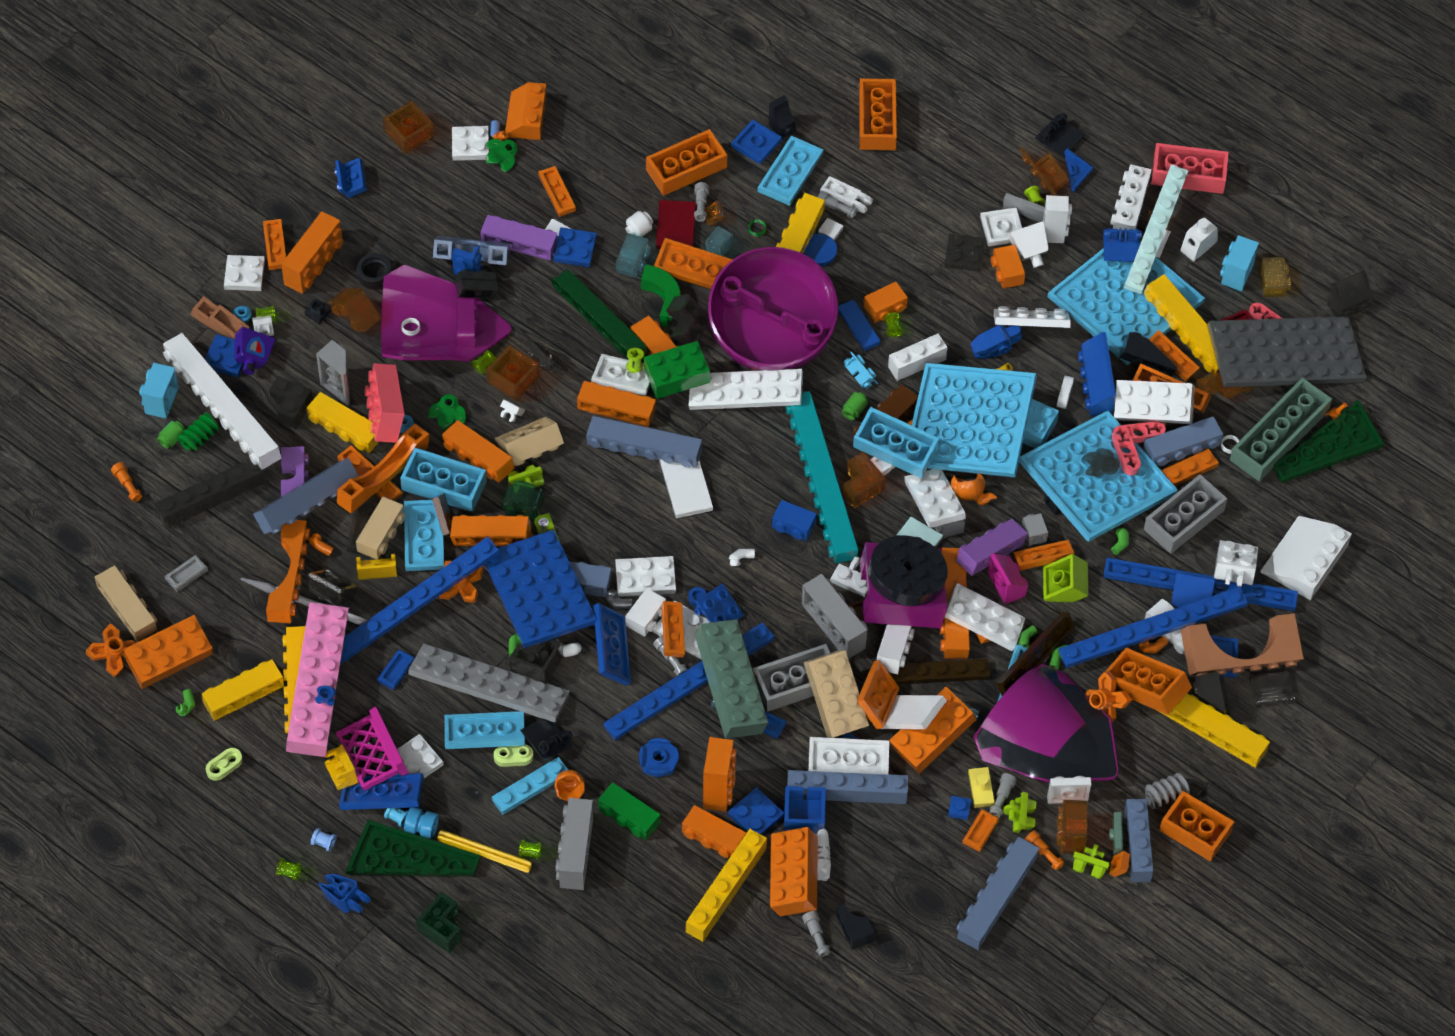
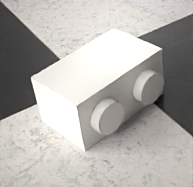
(645, 612)

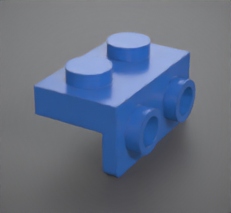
(350, 177)
(466, 260)

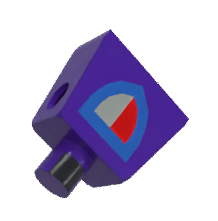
(252, 349)

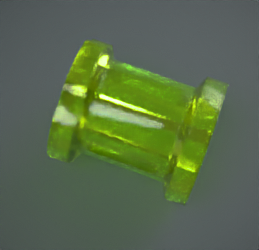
(266, 312)
(893, 325)
(483, 362)
(530, 849)
(289, 869)

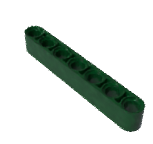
(597, 313)

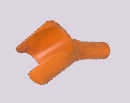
(1335, 412)

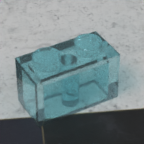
(632, 255)

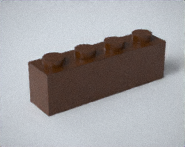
(899, 404)

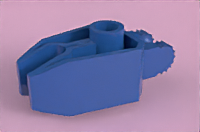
(995, 341)
(343, 893)

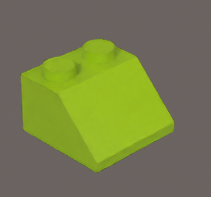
(1065, 580)

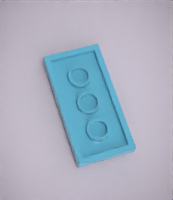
(790, 170)
(422, 537)
(484, 730)

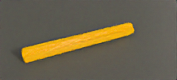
(484, 850)

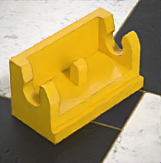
(376, 568)
(341, 768)

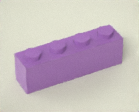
(522, 237)
(1001, 540)

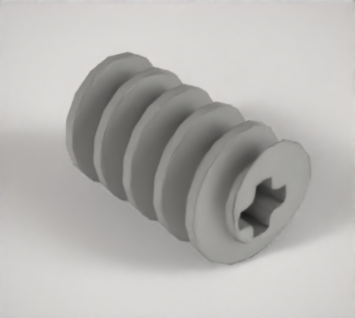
(1164, 789)

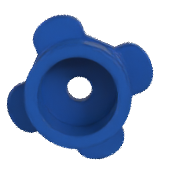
(325, 690)

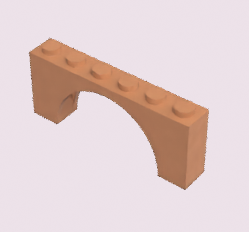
(1206, 657)

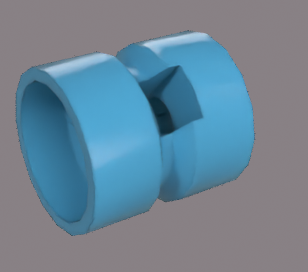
(419, 822)

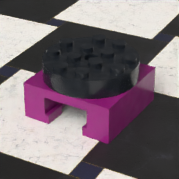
(904, 582)

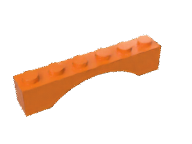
(360, 489)
(281, 601)

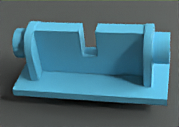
(865, 376)

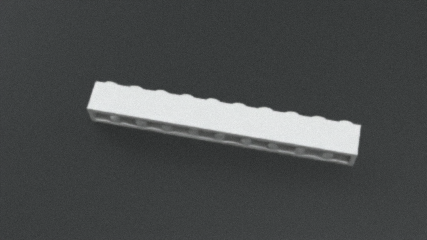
(222, 401)

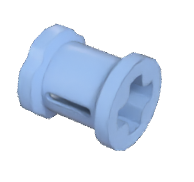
(323, 839)

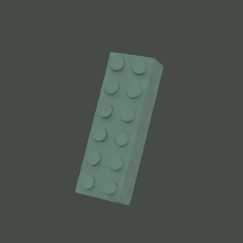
(1280, 429)
(731, 679)

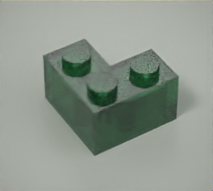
(437, 925)

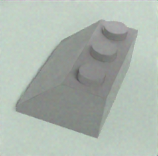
(334, 370)

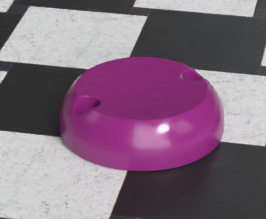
(772, 309)

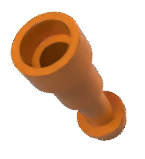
(121, 472)
(1035, 839)

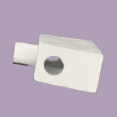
(1203, 235)
(1030, 243)

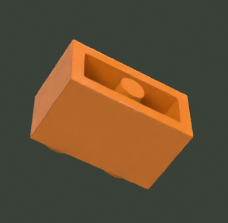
(1008, 266)
(885, 301)

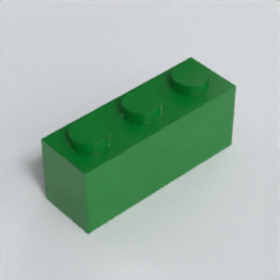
(628, 811)

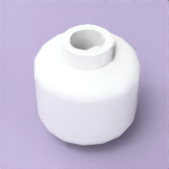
(639, 224)

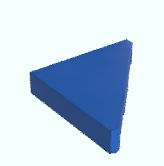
(1077, 169)

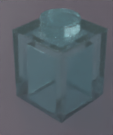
(719, 241)

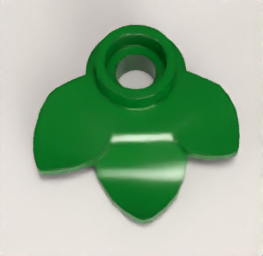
(500, 154)
(447, 414)

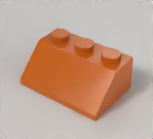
(526, 111)

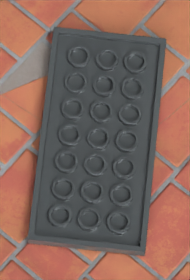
(1285, 351)

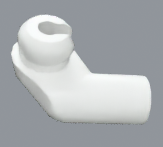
(739, 554)
(571, 649)

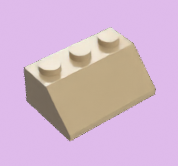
(530, 440)

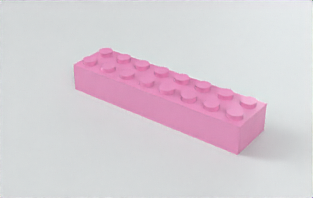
(317, 667)

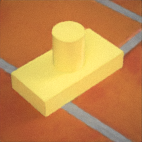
(981, 787)

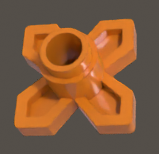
(464, 587)
(110, 650)
(1106, 697)

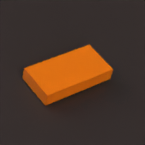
(980, 830)

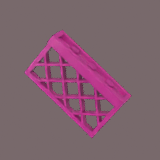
(384, 739)

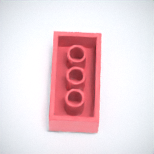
(1205, 167)
(384, 402)

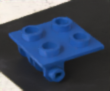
(1121, 244)
(718, 606)

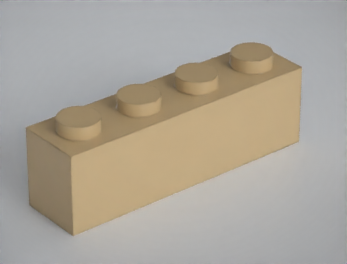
(126, 603)

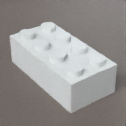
(1154, 402)

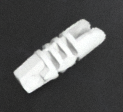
(823, 855)

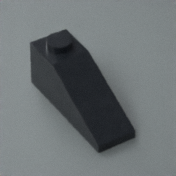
(1142, 351)

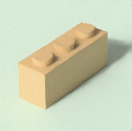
(380, 528)

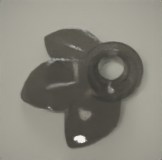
(1101, 463)

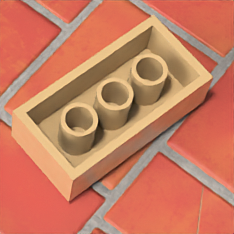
(835, 693)

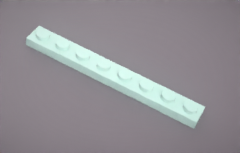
(1155, 229)

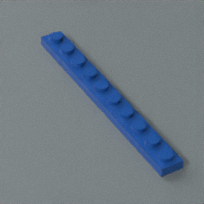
(1165, 578)
(418, 598)
(1152, 627)
(676, 689)

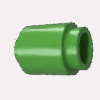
(855, 405)
(169, 434)

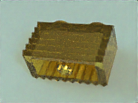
(1274, 277)

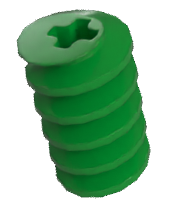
(198, 432)

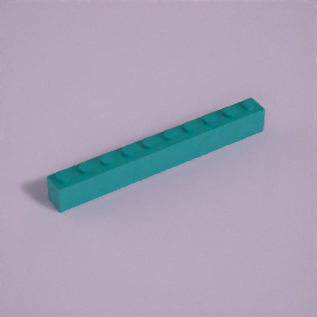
(822, 480)

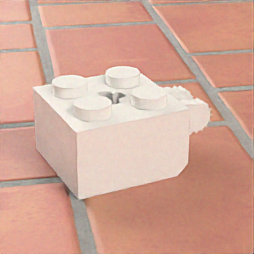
(1236, 563)

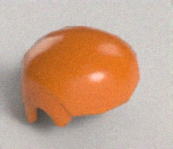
(569, 785)

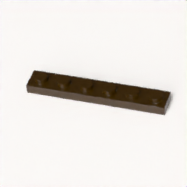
(1038, 651)
(943, 671)

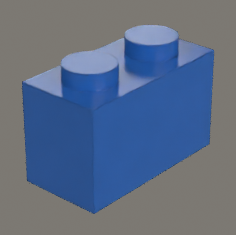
(793, 520)

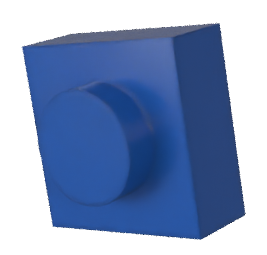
(959, 807)

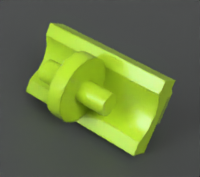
(531, 475)
(1018, 811)
(1081, 860)

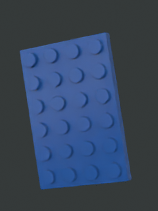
(539, 589)

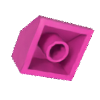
(1006, 578)

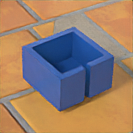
(803, 812)

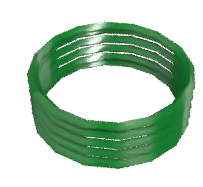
(757, 221)

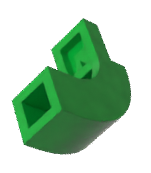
(663, 284)

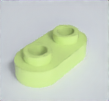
(513, 756)
(223, 764)

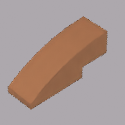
(217, 318)

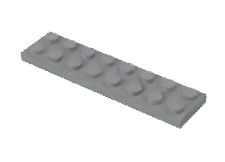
(488, 682)

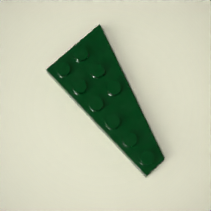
(1334, 443)
(397, 852)

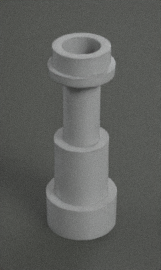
(701, 191)
(834, 204)
(679, 669)
(1006, 782)
(811, 920)

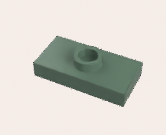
(1115, 833)

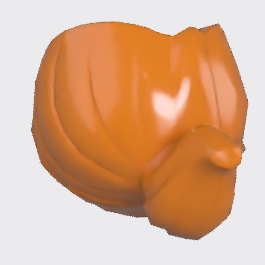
(972, 490)

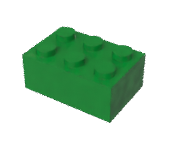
(676, 369)

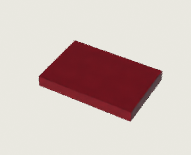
(675, 222)

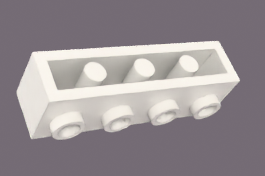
(1132, 198)

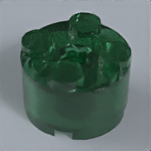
(522, 500)

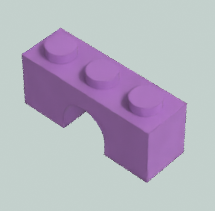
(294, 462)

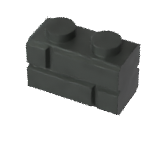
(476, 284)

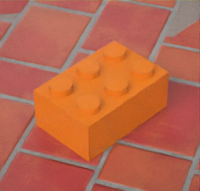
(1196, 826)

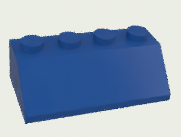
(1097, 375)

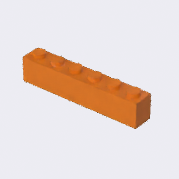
(955, 637)

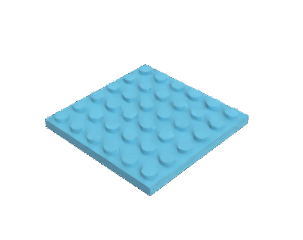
(1100, 303)
(975, 416)
(1089, 501)

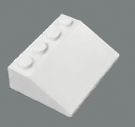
(1306, 555)

